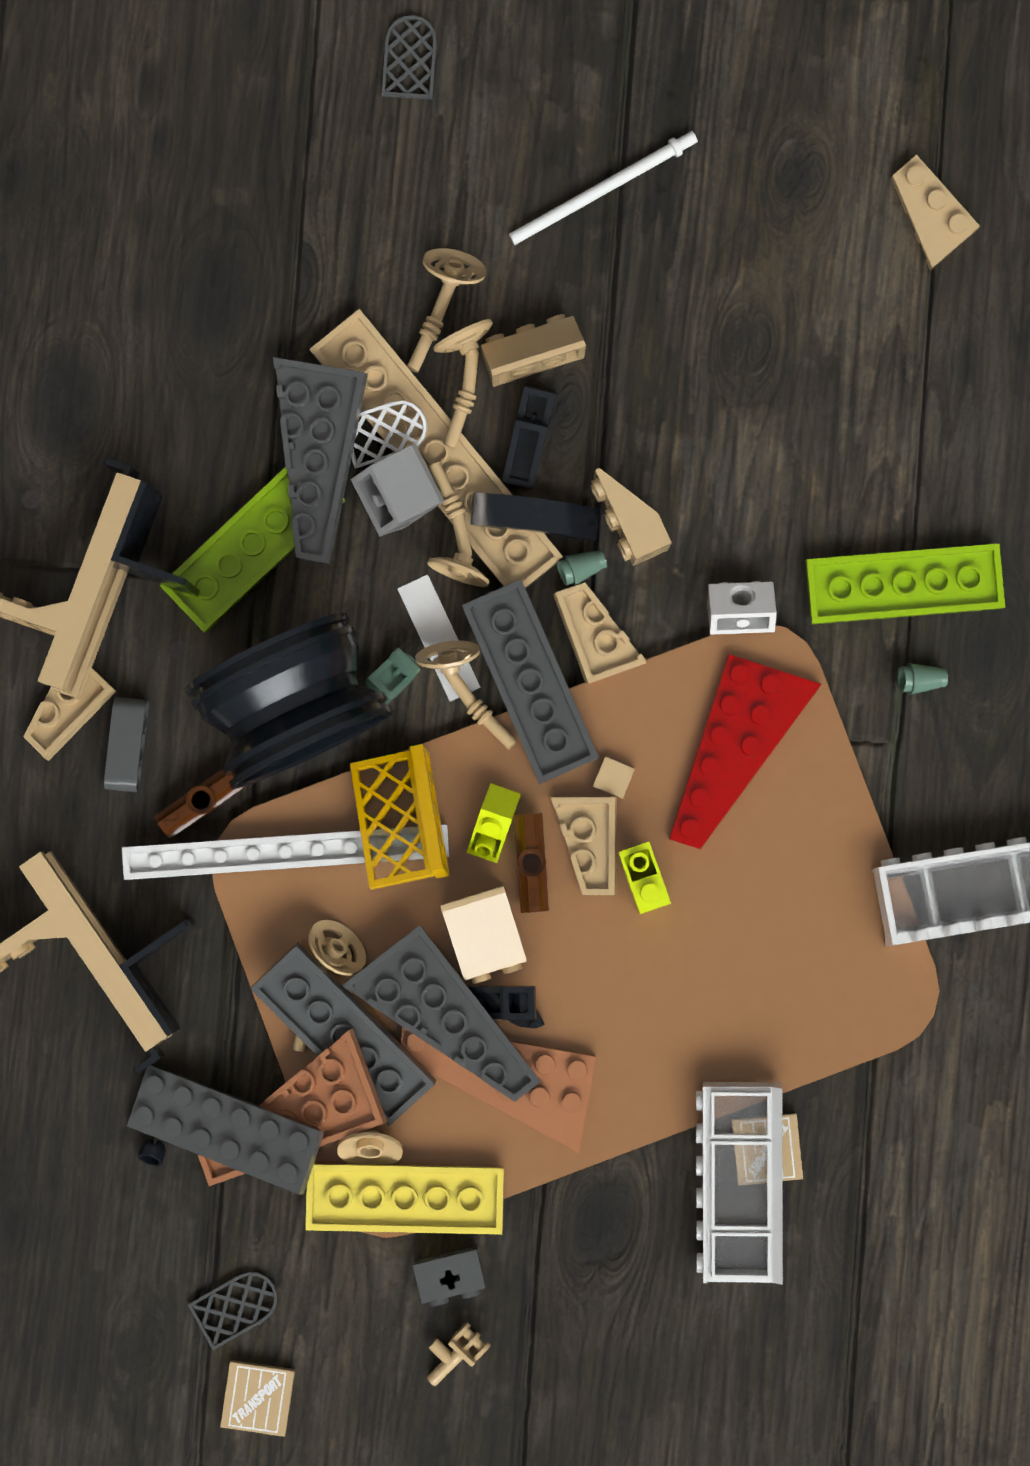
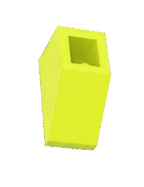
(493, 823)
(644, 878)

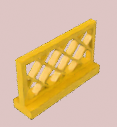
(427, 815)

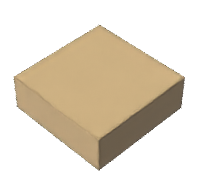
(613, 777)

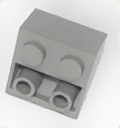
(397, 490)

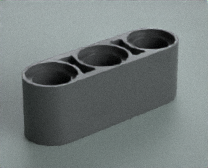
(126, 744)

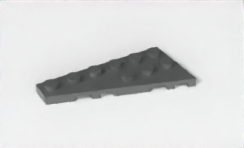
(318, 437)
(432, 1001)

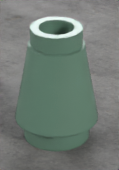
(580, 566)
(921, 678)

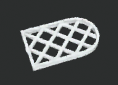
(365, 414)

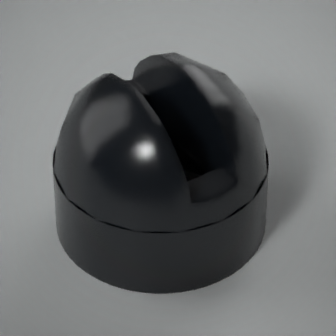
(152, 1153)

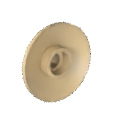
(369, 1148)

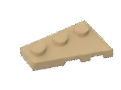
(933, 211)
(594, 636)
(64, 715)
(592, 840)

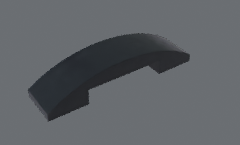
(535, 515)
(507, 1001)

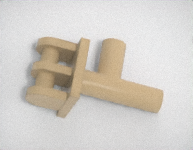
(461, 1350)

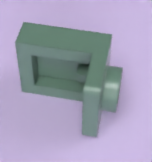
(394, 674)

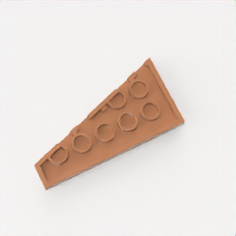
(327, 1094)
(551, 1107)

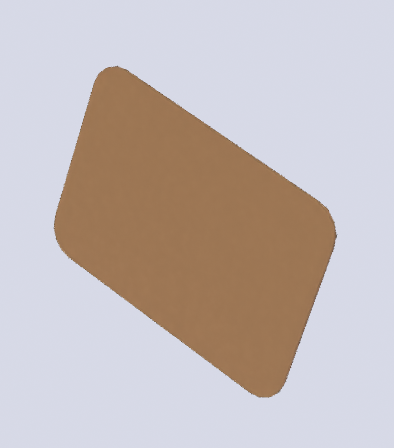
(748, 975)

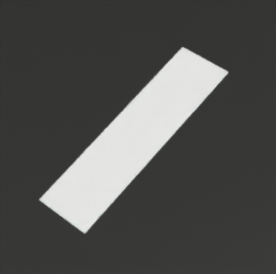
(433, 626)

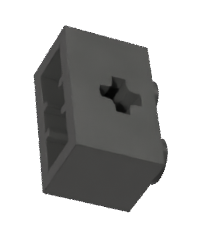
(432, 1269)

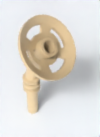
(454, 270)
(466, 342)
(460, 566)
(449, 662)
(332, 954)

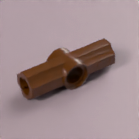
(184, 811)
(532, 886)

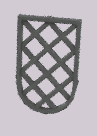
(410, 50)
(202, 1324)

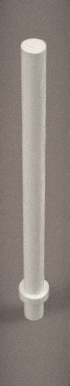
(674, 147)

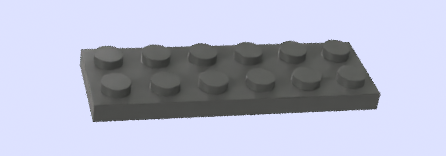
(530, 681)
(323, 1011)
(226, 1129)

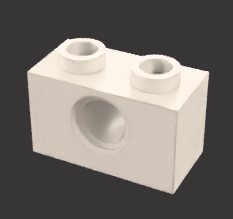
(741, 608)

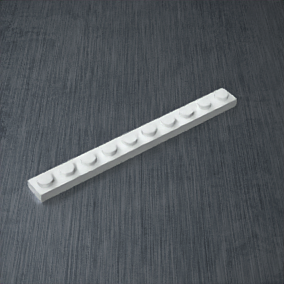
(262, 853)

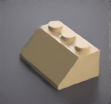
(533, 349)

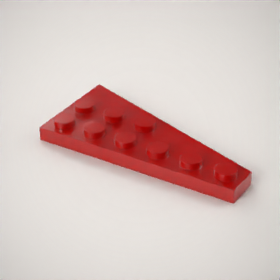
(743, 728)

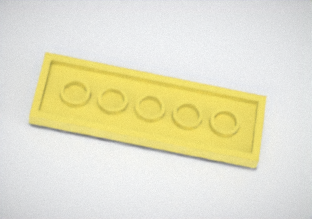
(405, 1198)

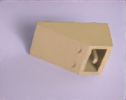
(637, 524)

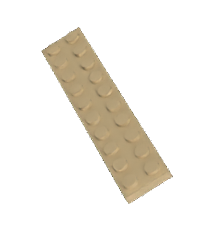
(360, 347)

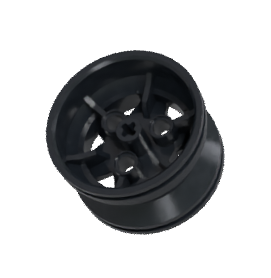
(288, 699)

